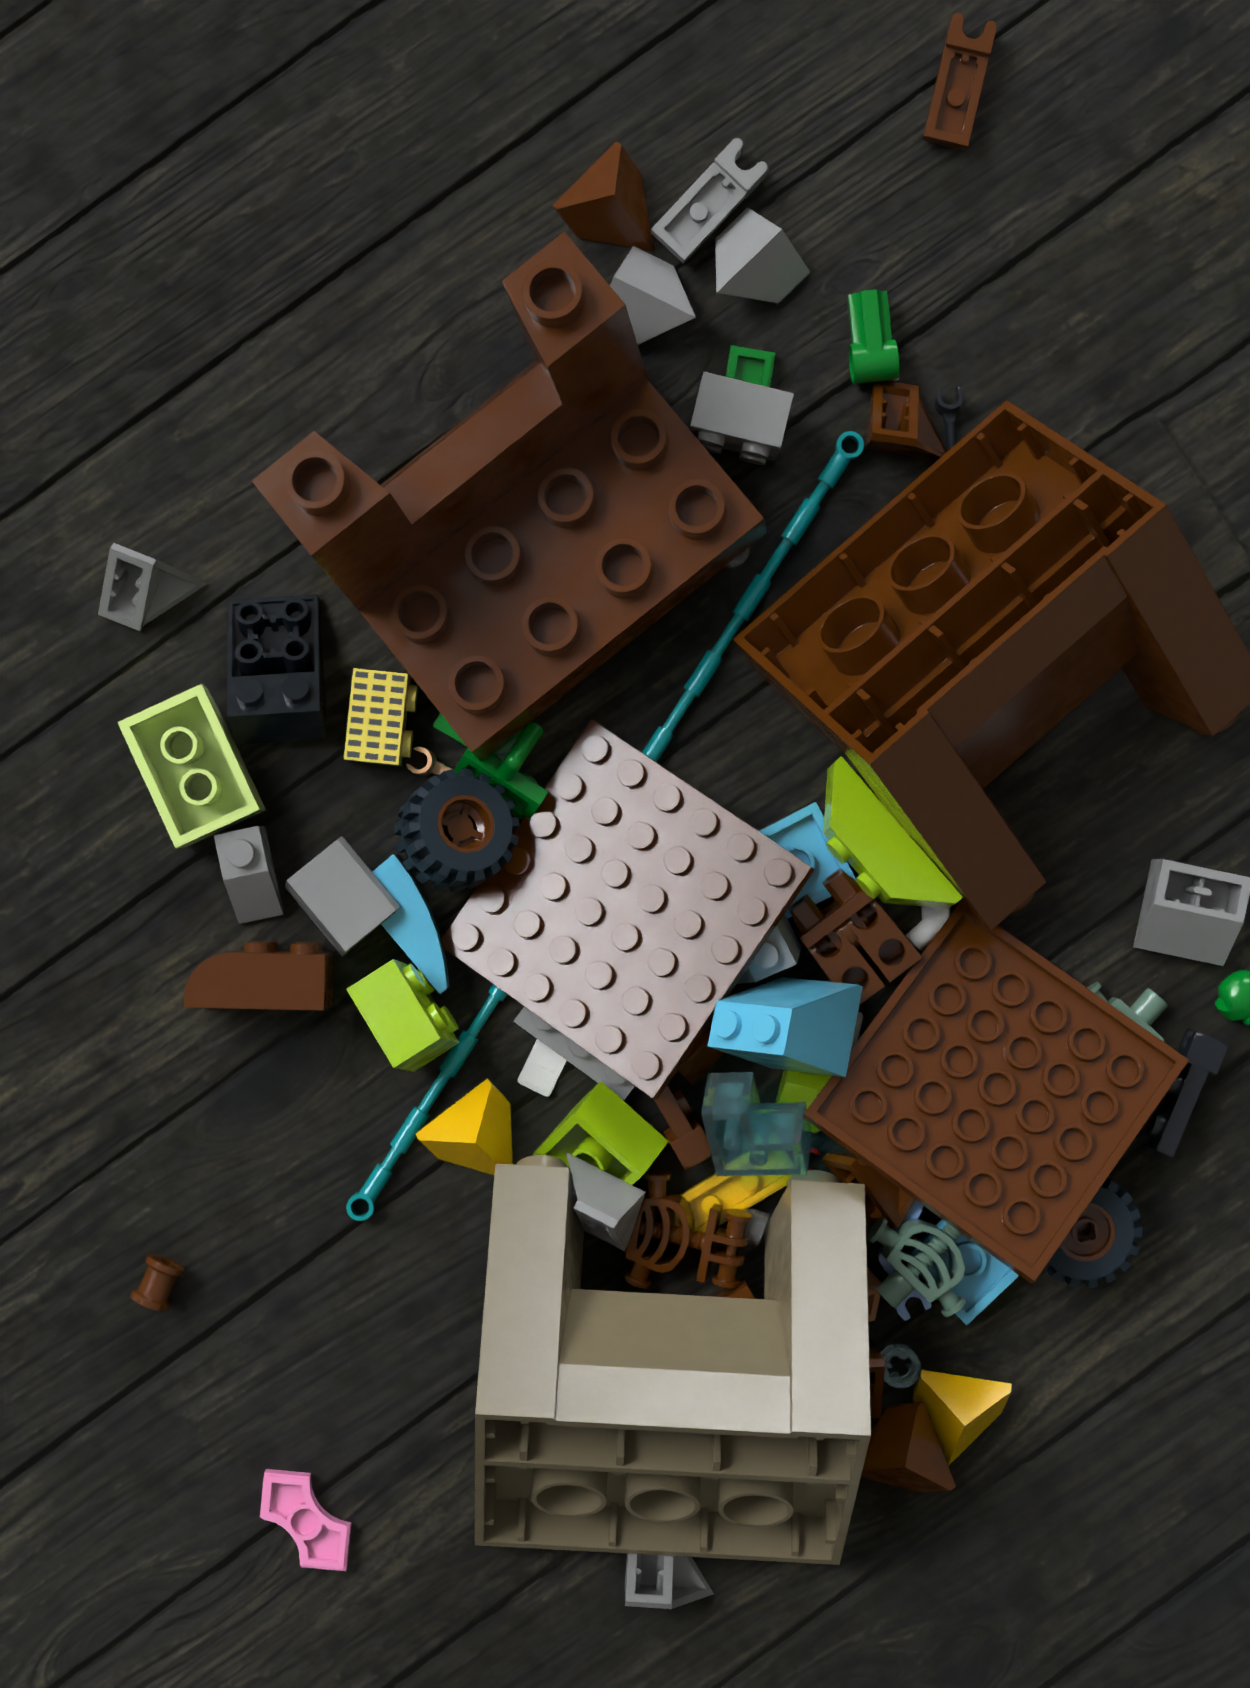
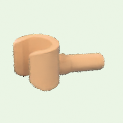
(432, 766)

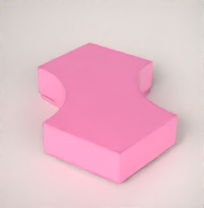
(319, 1536)

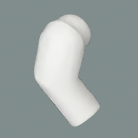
(932, 921)

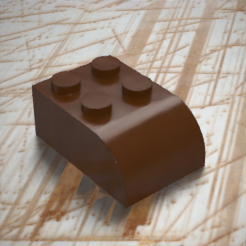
(264, 978)

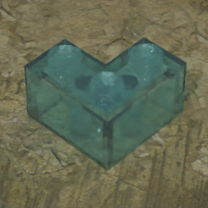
(753, 1135)

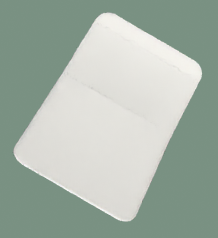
(541, 1069)

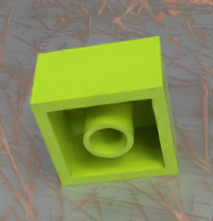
(404, 1015)

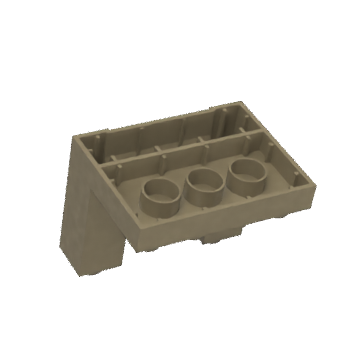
(670, 1411)

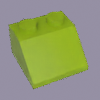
(606, 1135)

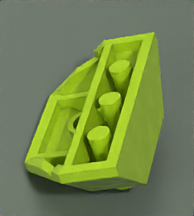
(878, 846)

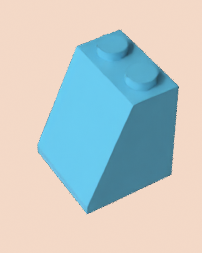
(789, 1025)

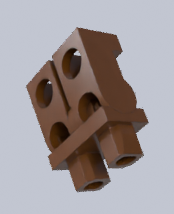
(844, 926)

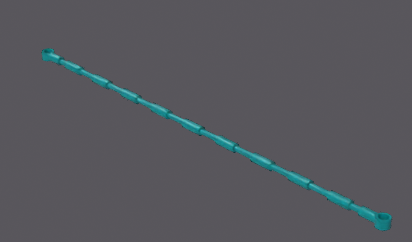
(653, 750)

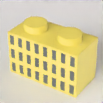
(379, 717)

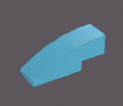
(413, 923)

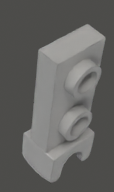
(708, 202)

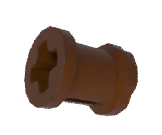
(157, 1282)

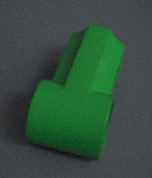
(872, 351)

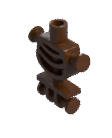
(686, 1237)

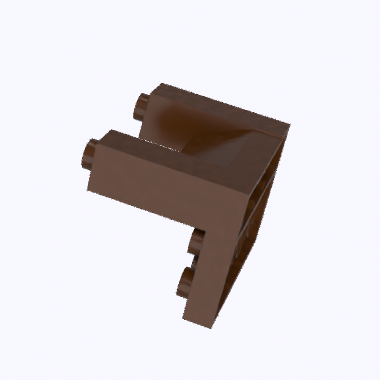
(533, 523)
(984, 621)

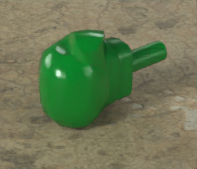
(1235, 997)

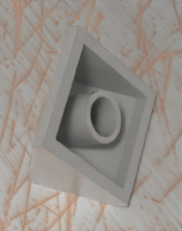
(341, 896)

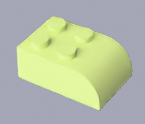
(191, 766)

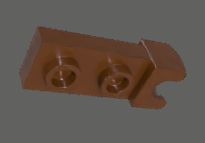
(958, 85)
(684, 1133)

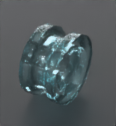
(914, 1368)

